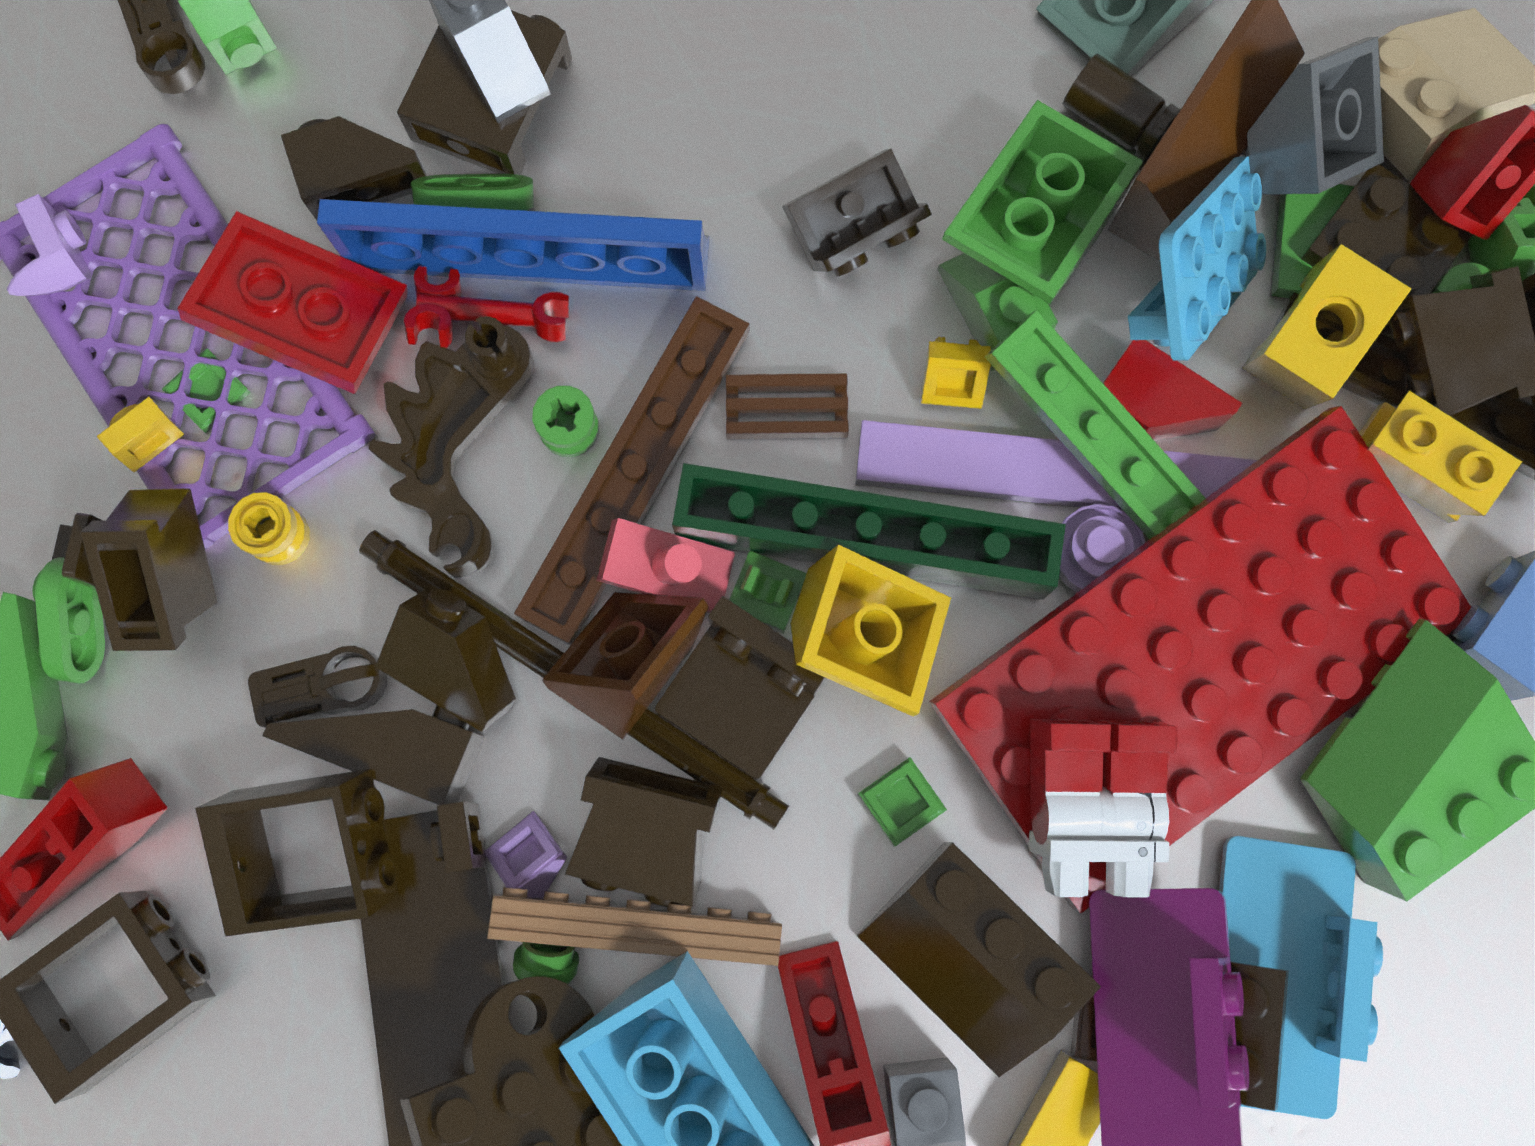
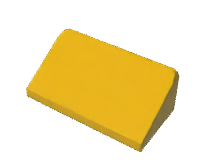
(1063, 1108)

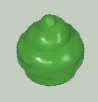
(545, 961)

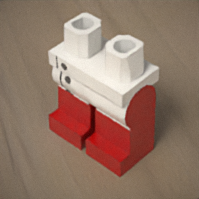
(1099, 800)

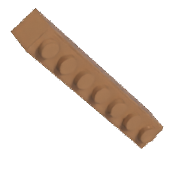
(634, 927)

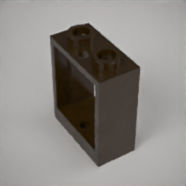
(250, 893)
(45, 1030)

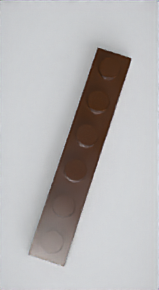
(633, 467)

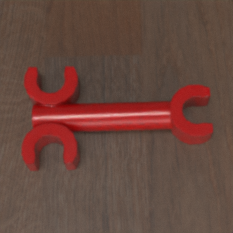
(442, 303)

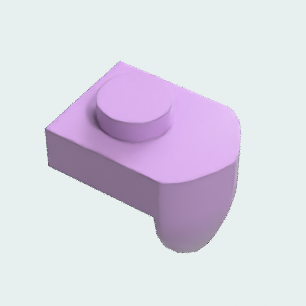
(58, 244)

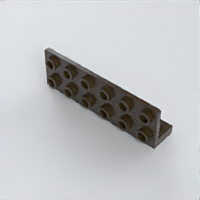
(429, 954)

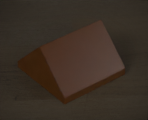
(626, 656)

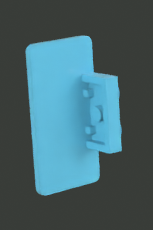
(1204, 262)
(1295, 914)

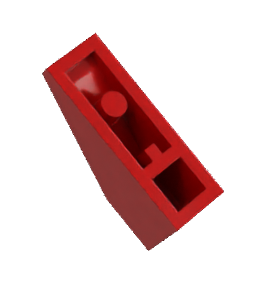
(73, 840)
(832, 1048)

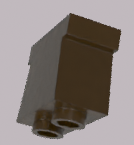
(1468, 342)
(150, 569)
(644, 832)

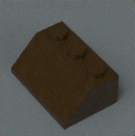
(978, 960)

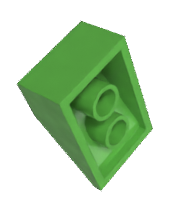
(1043, 201)

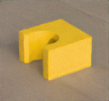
(1297, 357)

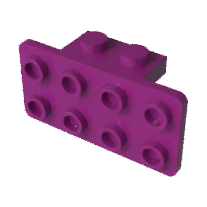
(1167, 1019)

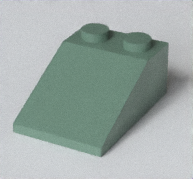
(1121, 30)

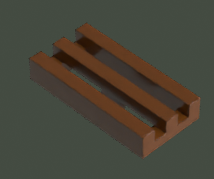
(787, 384)

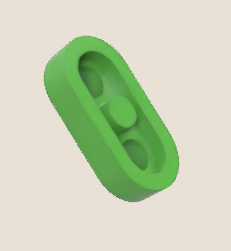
(475, 191)
(68, 625)

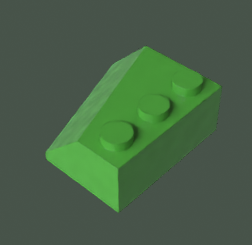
(1424, 767)

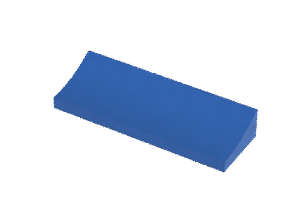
(519, 244)

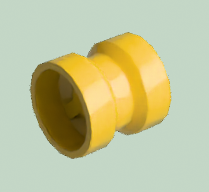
(282, 536)

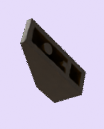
(401, 747)

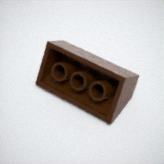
(1211, 123)

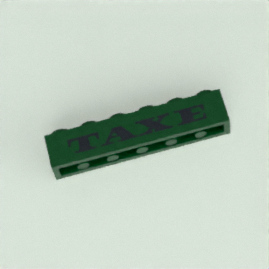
(900, 533)

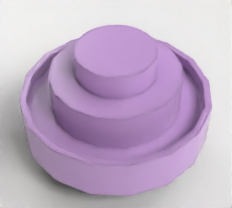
(1095, 542)

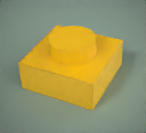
(139, 434)

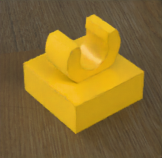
(955, 374)

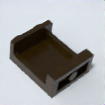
(452, 117)

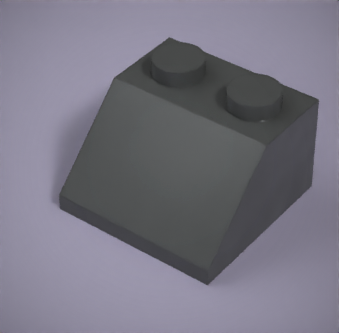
(1321, 123)

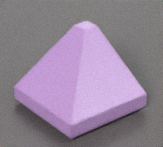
(527, 856)

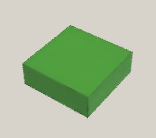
(207, 386)
(902, 802)

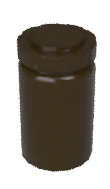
(1120, 106)

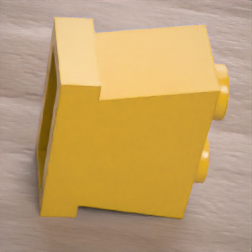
(1437, 458)

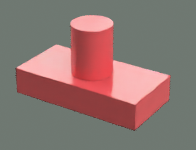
(664, 563)

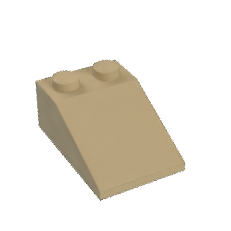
(1445, 78)

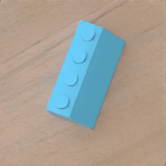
(677, 1068)

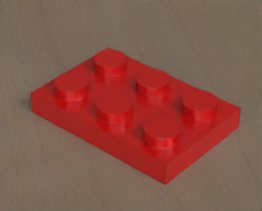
(293, 302)

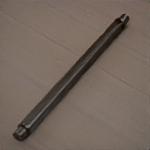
(541, 656)

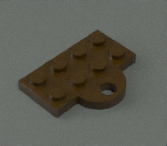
(514, 1083)

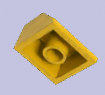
(868, 628)

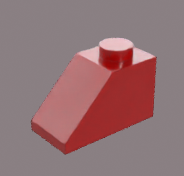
(1481, 171)
(1166, 394)

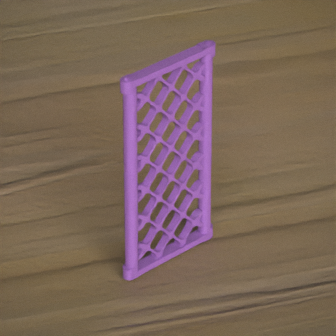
(108, 177)

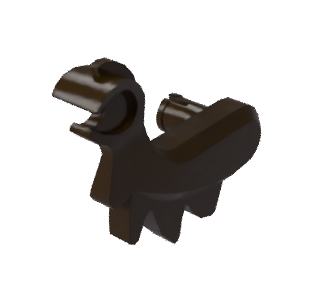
(455, 403)

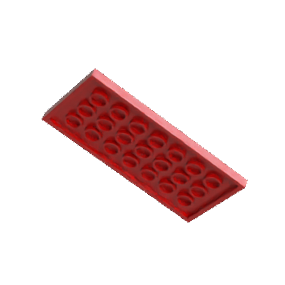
(1231, 623)

